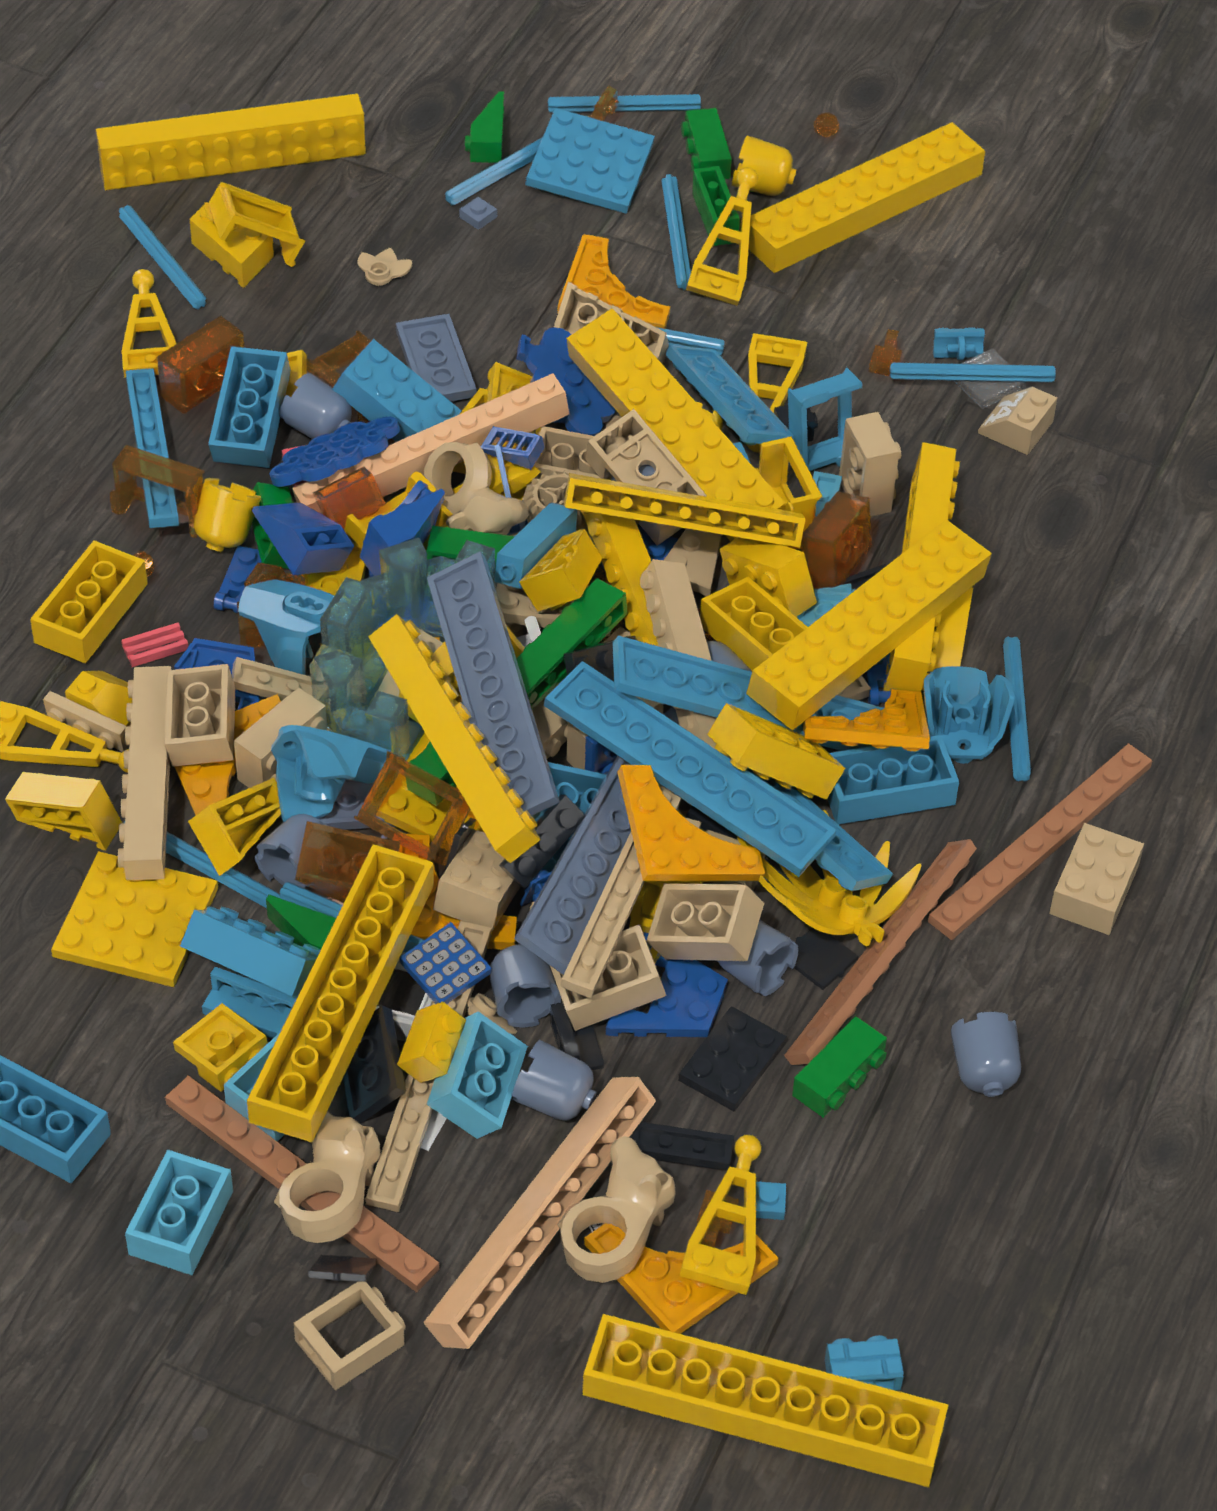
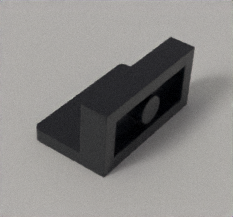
(580, 1043)

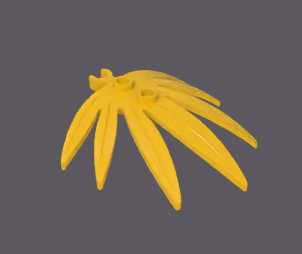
(832, 907)

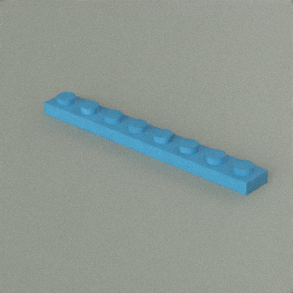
(151, 438)

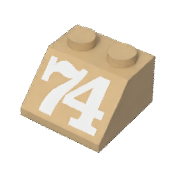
(1020, 419)

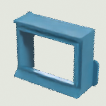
(814, 394)

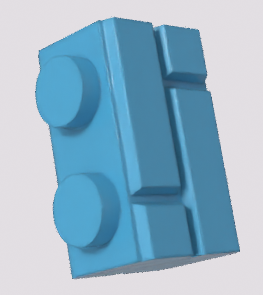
(867, 1361)

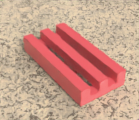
(154, 640)

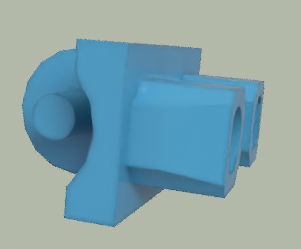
(958, 343)

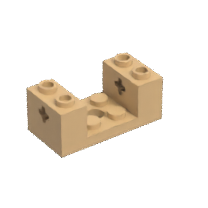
(628, 446)

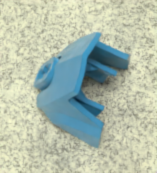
(285, 619)
(967, 710)
(315, 766)

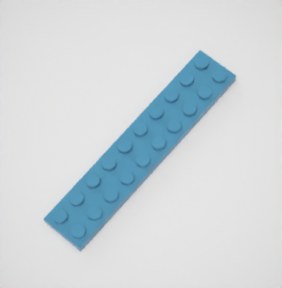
(703, 685)
(691, 769)

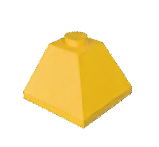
(101, 694)

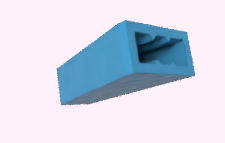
(533, 543)

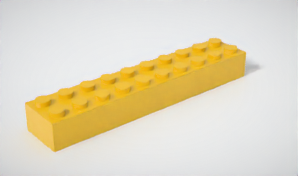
(231, 141)
(864, 196)
(637, 380)
(927, 508)
(868, 624)
(340, 994)
(765, 1400)

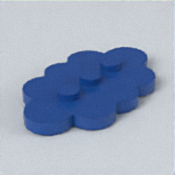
(585, 402)
(334, 451)

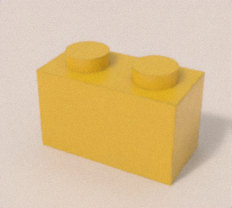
(431, 1042)

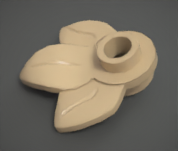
(383, 267)
(488, 1008)

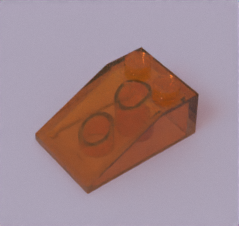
(334, 857)

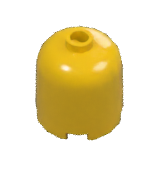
(771, 164)
(224, 514)

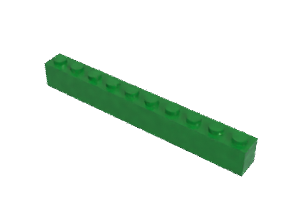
(543, 662)

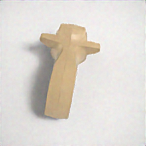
(474, 505)
(341, 1164)
(633, 1202)

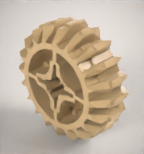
(546, 491)

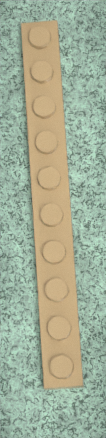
(608, 918)
(412, 1113)

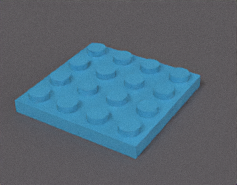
(590, 160)

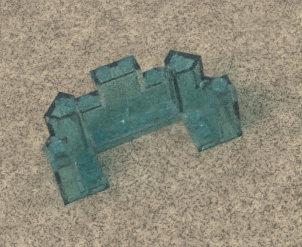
(347, 665)

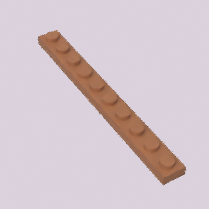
(1039, 842)
(877, 956)
(276, 1163)

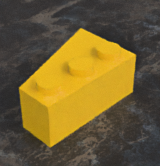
(65, 804)

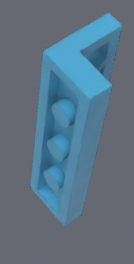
(264, 1013)

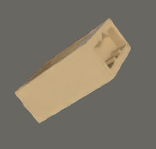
(338, 1370)

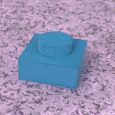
(770, 1200)

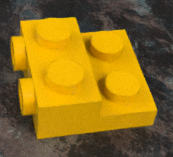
(220, 1045)

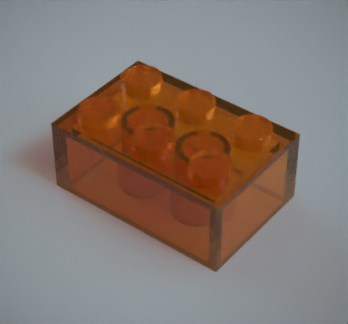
(197, 364)
(837, 539)

